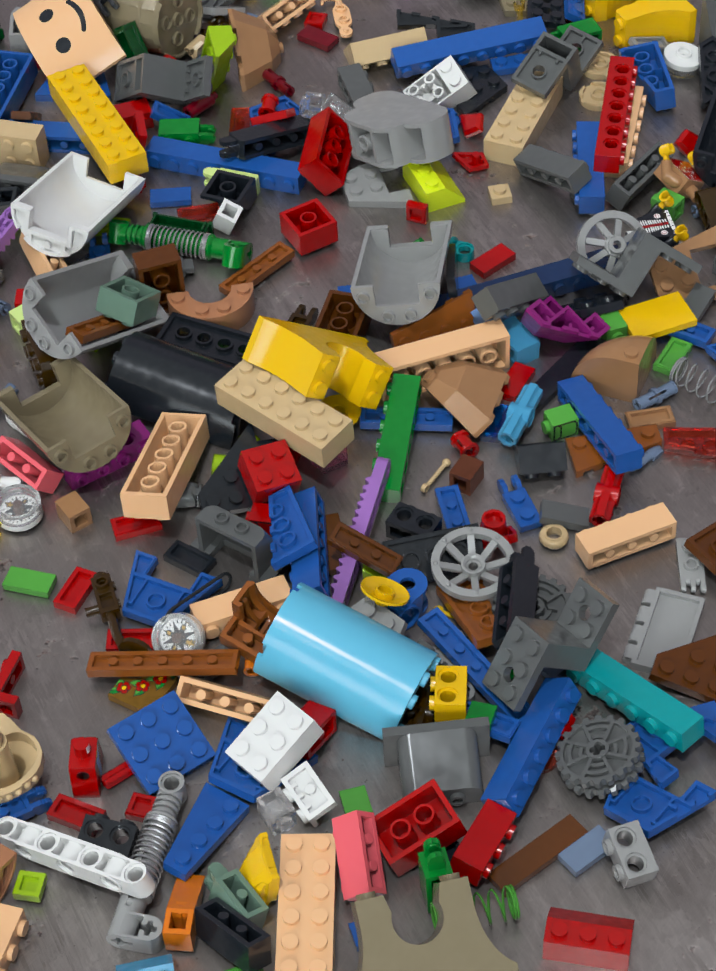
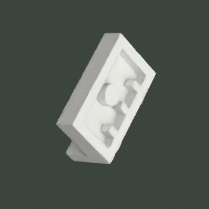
(308, 792)

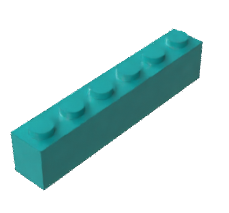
(640, 701)

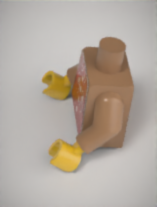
(678, 174)

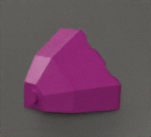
(561, 324)

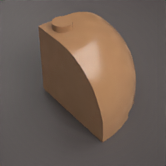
(619, 366)

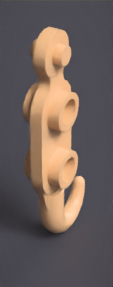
(341, 18)

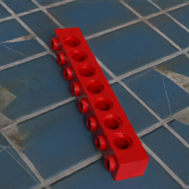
(615, 115)

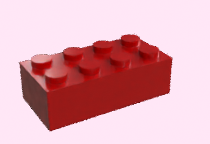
(326, 152)

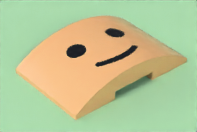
(68, 35)

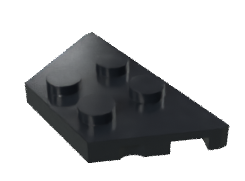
(600, 304)

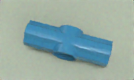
(520, 414)

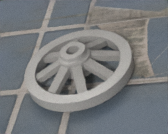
(607, 245)
(471, 566)

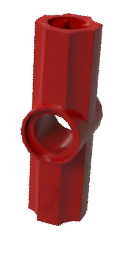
(606, 496)

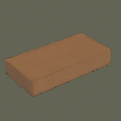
(660, 416)

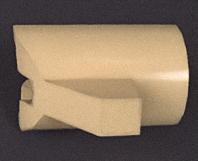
(195, 47)

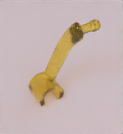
(519, 8)

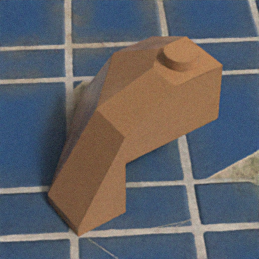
(255, 48)
(467, 392)

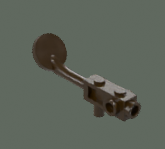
(109, 609)

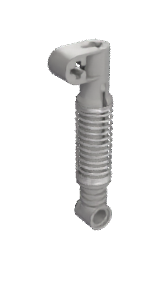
(154, 844)

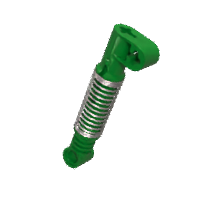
(231, 252)

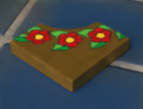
(142, 691)

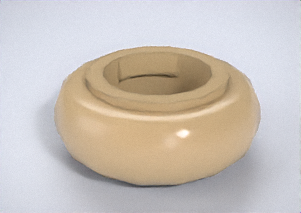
(553, 529)

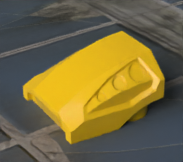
(261, 870)

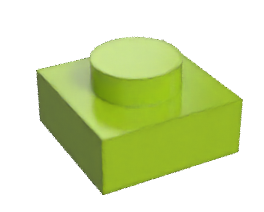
(29, 886)

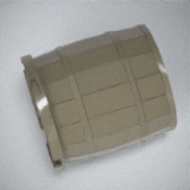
(163, 24)

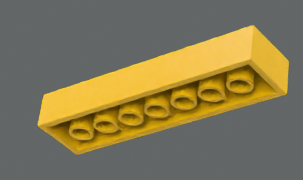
(97, 123)

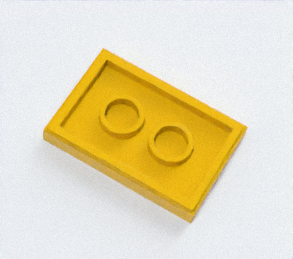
(659, 316)

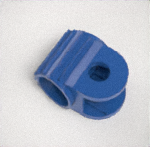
(418, 601)

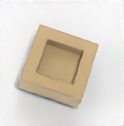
(499, 194)

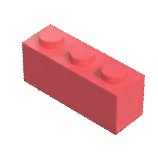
(29, 465)
(358, 854)

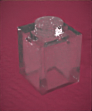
(311, 104)
(276, 811)

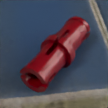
(278, 82)

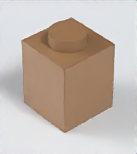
(73, 512)

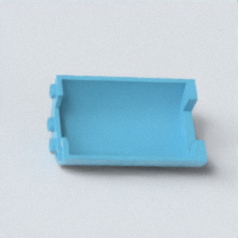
(344, 660)

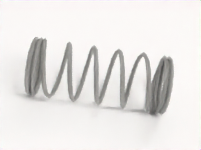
(679, 362)

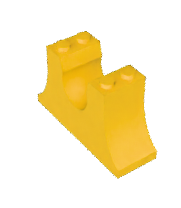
(646, 18)
(319, 360)

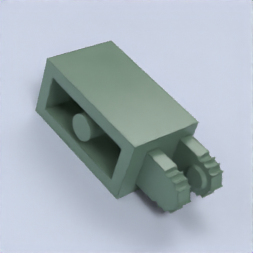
(236, 892)

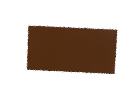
(25, 115)

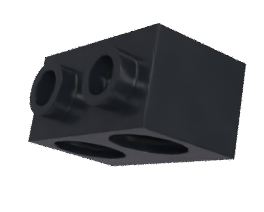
(409, 521)
(111, 832)

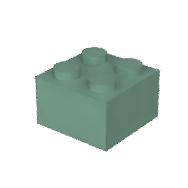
(128, 301)

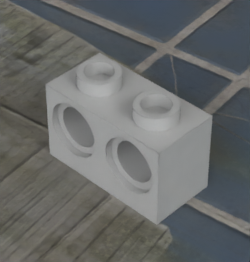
(636, 853)

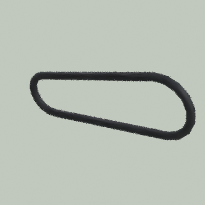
(202, 588)

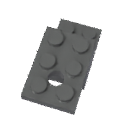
(557, 59)
(163, 79)
(634, 263)
(550, 644)

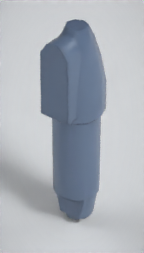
(651, 455)

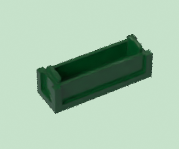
(130, 39)
(188, 224)

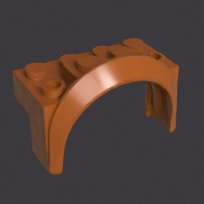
(248, 613)

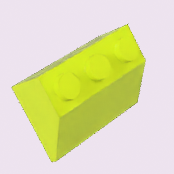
(432, 185)

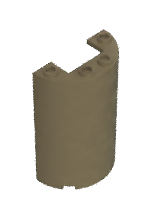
(74, 420)

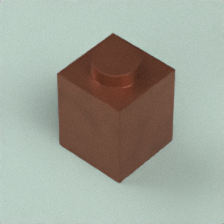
(467, 473)

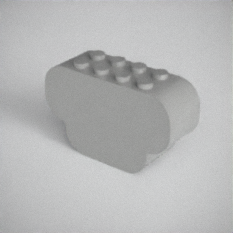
(398, 130)

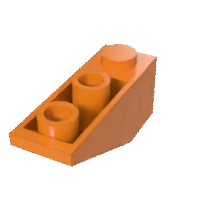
(179, 919)

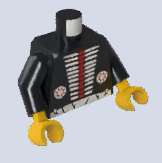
(660, 224)

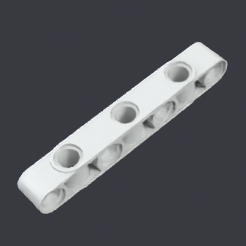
(76, 857)

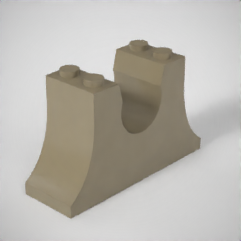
(454, 945)

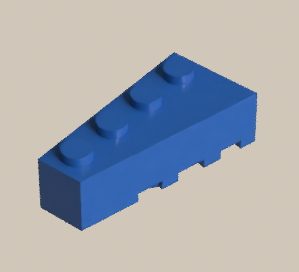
(652, 74)

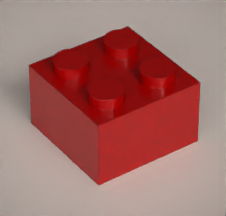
(308, 226)
(268, 470)

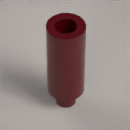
(199, 106)

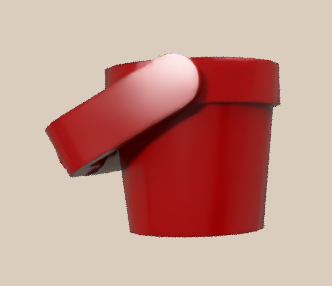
(496, 521)

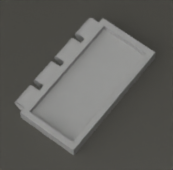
(662, 623)

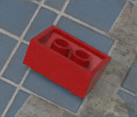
(588, 939)

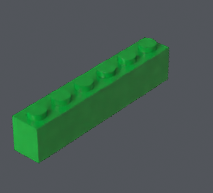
(398, 431)

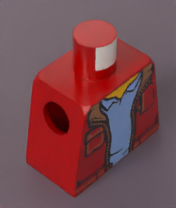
(85, 757)

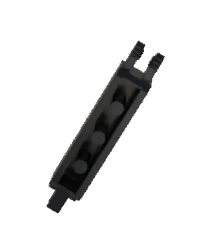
(265, 138)
(515, 592)

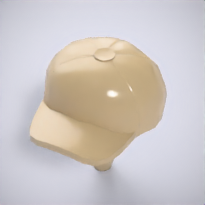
(20, 760)

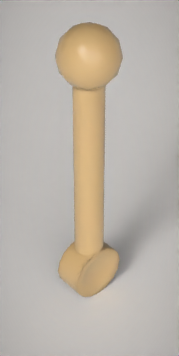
(445, 463)

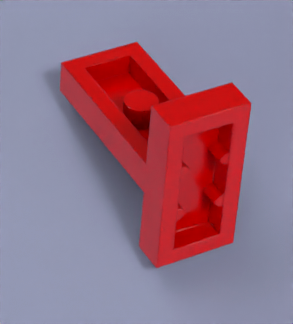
(9, 675)

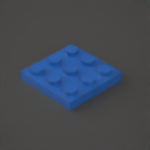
(161, 740)

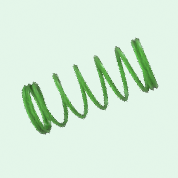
(511, 898)

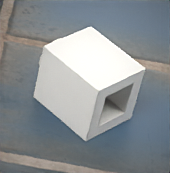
(227, 216)

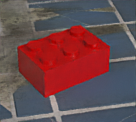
(412, 821)

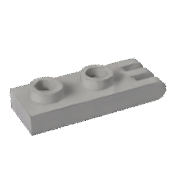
(690, 569)

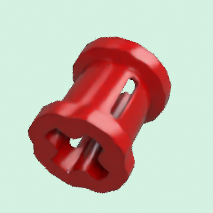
(269, 103)
(464, 443)

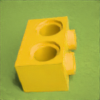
(450, 693)

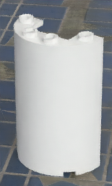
(69, 207)

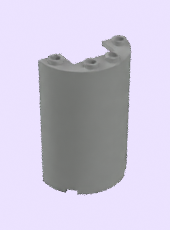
(401, 279)
(70, 297)

